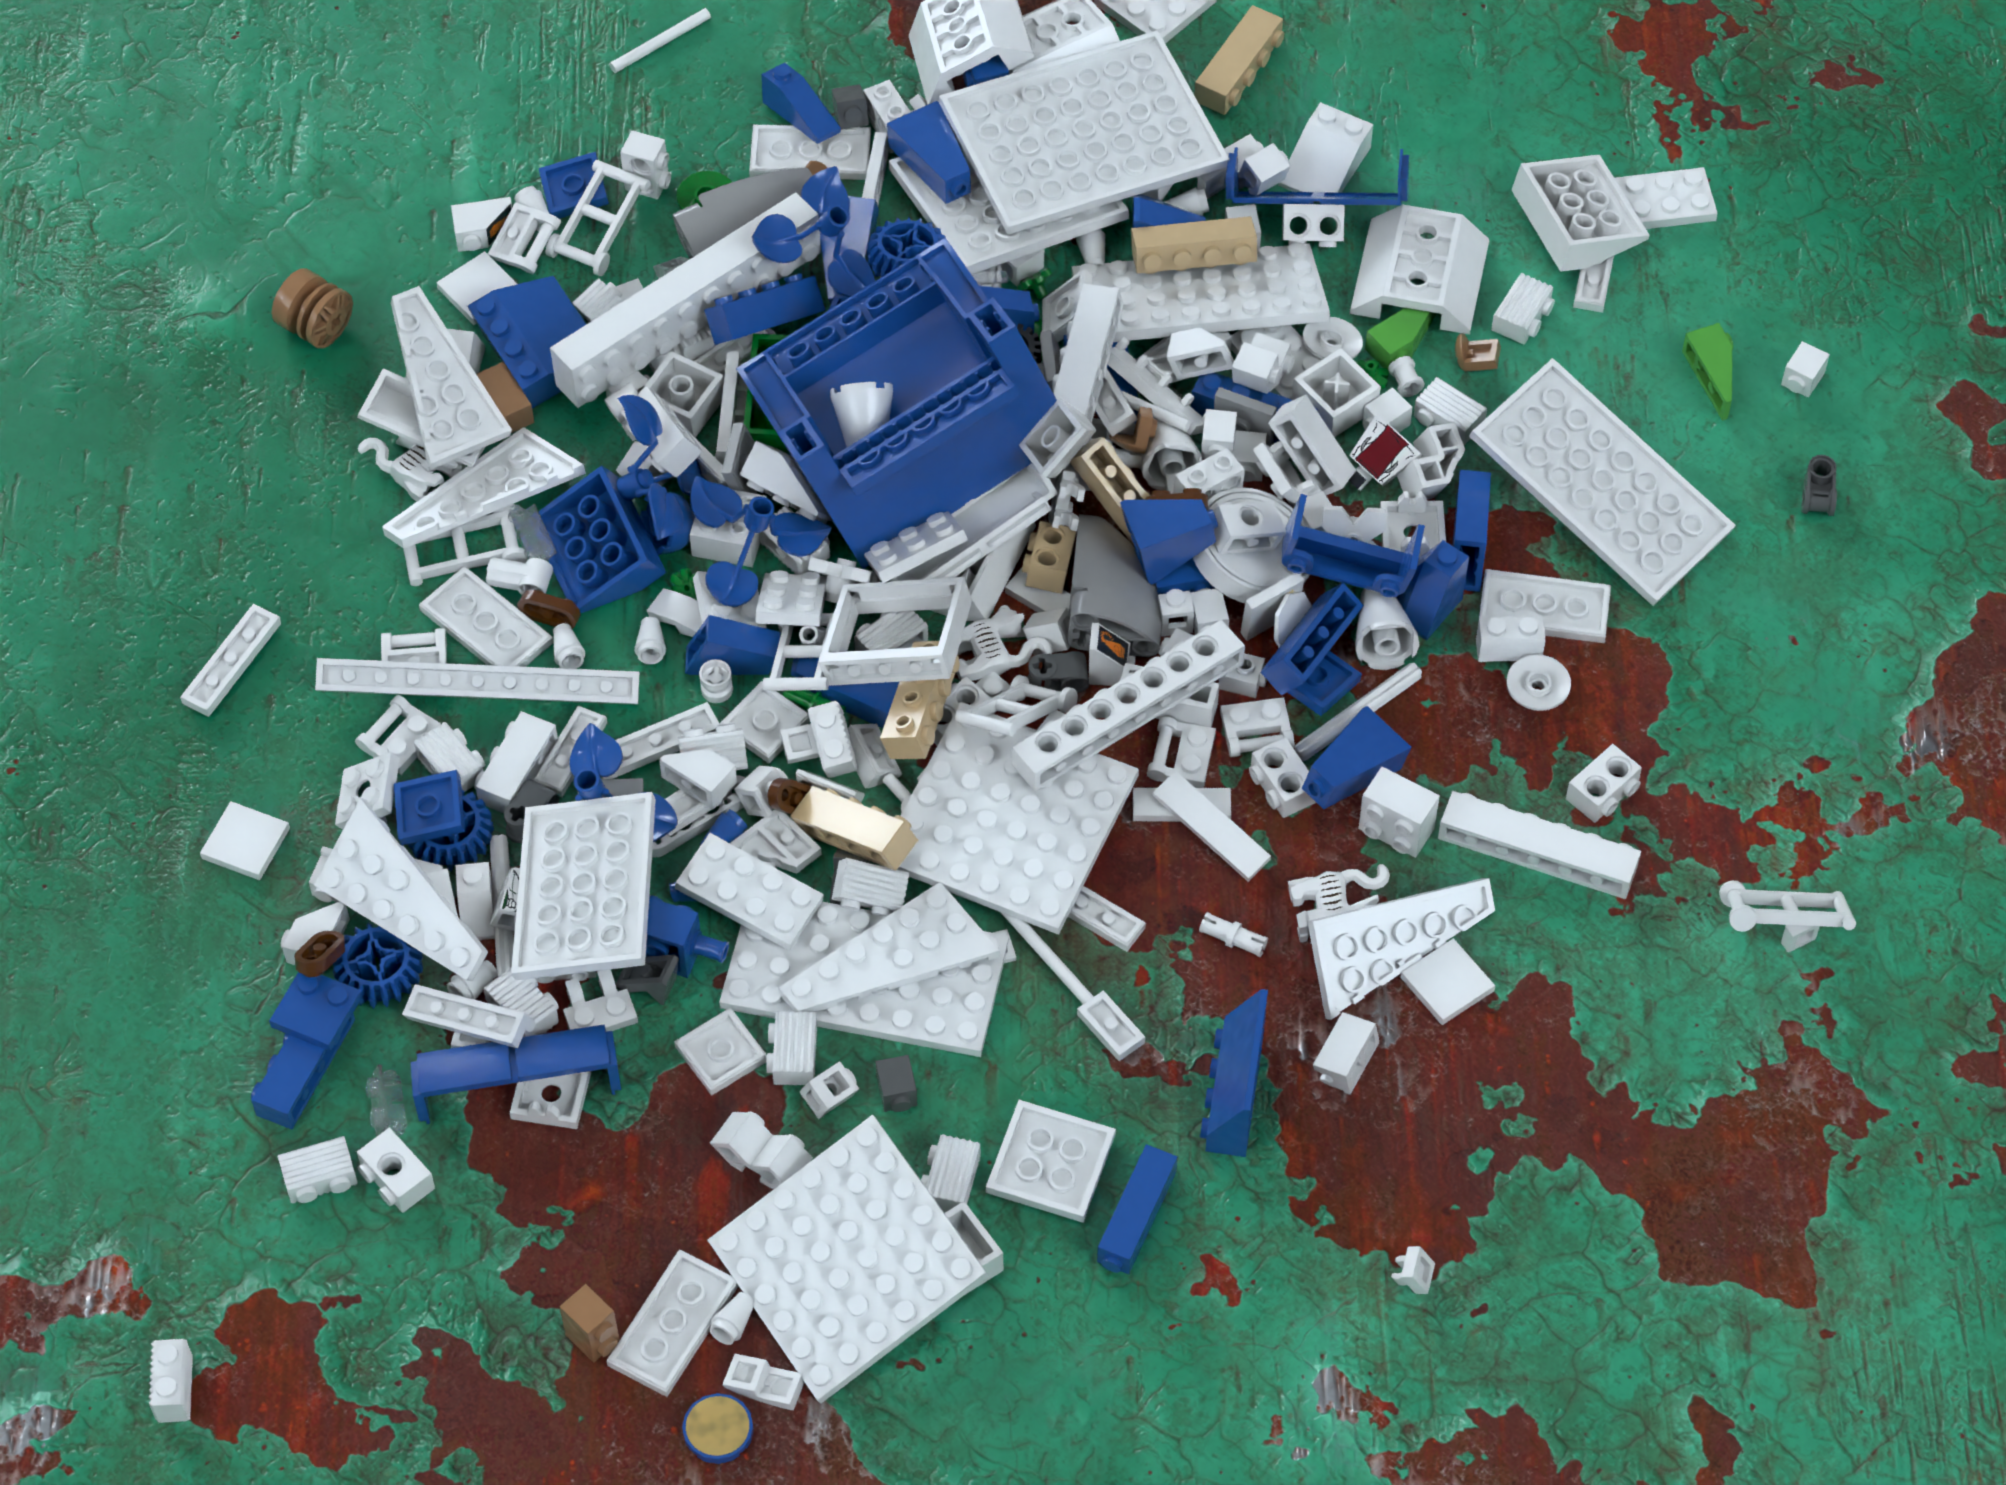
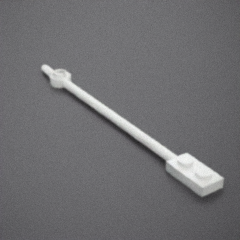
(1098, 1011)

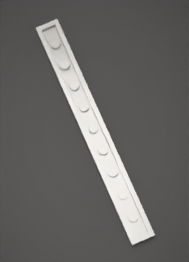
(477, 681)

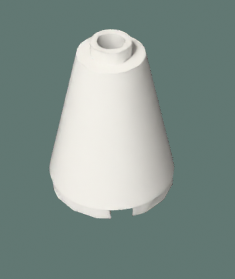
(861, 408)
(1168, 453)
(1384, 632)

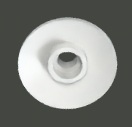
(1329, 336)
(1539, 672)

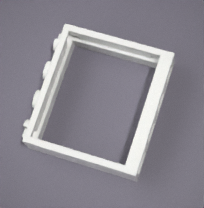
(902, 663)

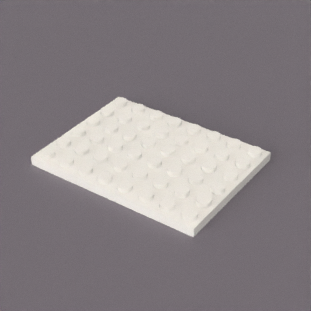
(1083, 131)

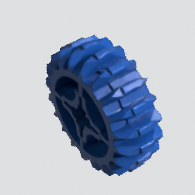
(898, 243)
(452, 848)
(359, 965)

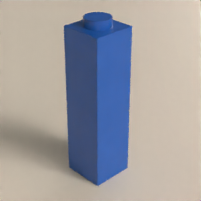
(1137, 1210)

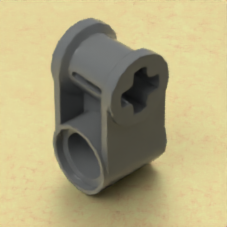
(1818, 490)
(1059, 671)
(529, 795)

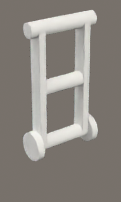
(600, 261)
(498, 517)
(784, 651)
(1022, 713)
(1745, 917)

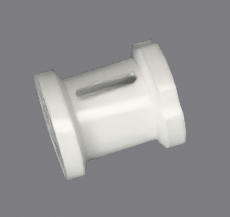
(1406, 376)

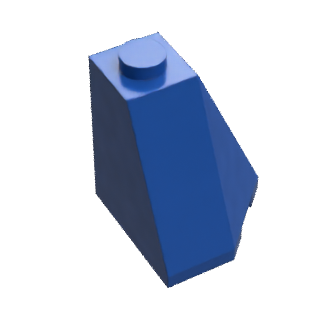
(1154, 212)
(1168, 533)
(1435, 588)

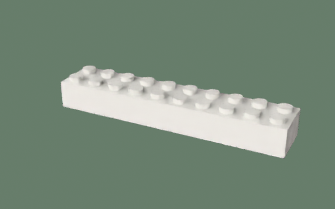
(673, 307)

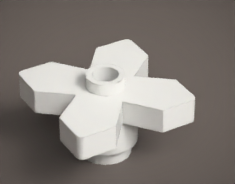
(1362, 528)
(840, 574)

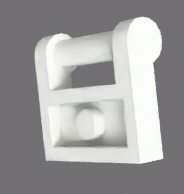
(517, 234)
(432, 654)
(1255, 719)
(402, 739)
(1192, 754)

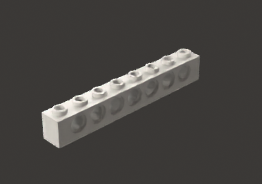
(1068, 751)

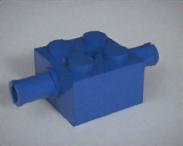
(678, 933)

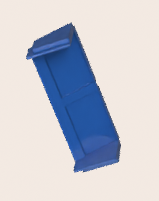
(1336, 198)
(500, 1064)

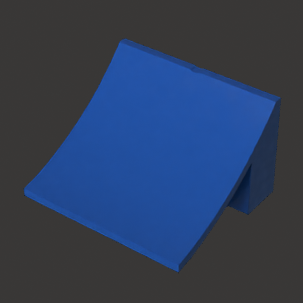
(957, 406)

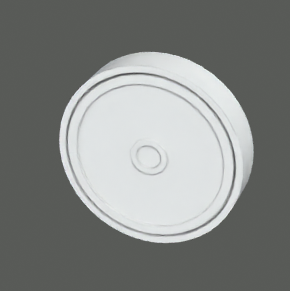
(1245, 572)

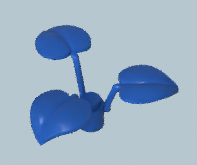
(826, 194)
(716, 504)
(664, 507)
(601, 756)

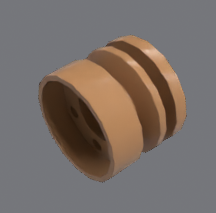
(312, 308)

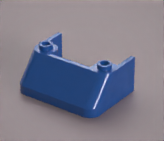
(1348, 559)

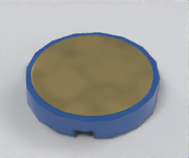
(717, 1428)

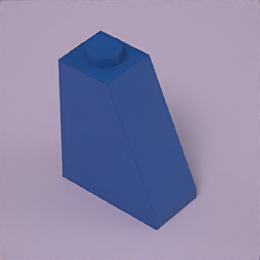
(740, 645)

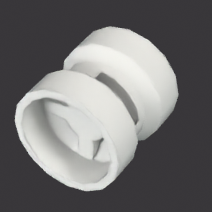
(716, 681)

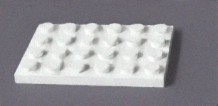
(584, 886)

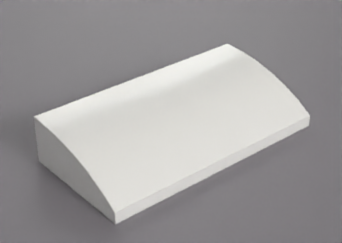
(393, 409)

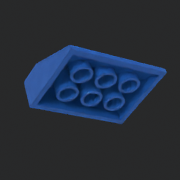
(522, 327)
(599, 543)
(1235, 1078)

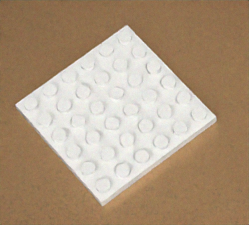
(977, 231)
(999, 838)
(847, 1258)

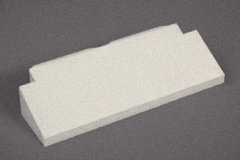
(990, 523)

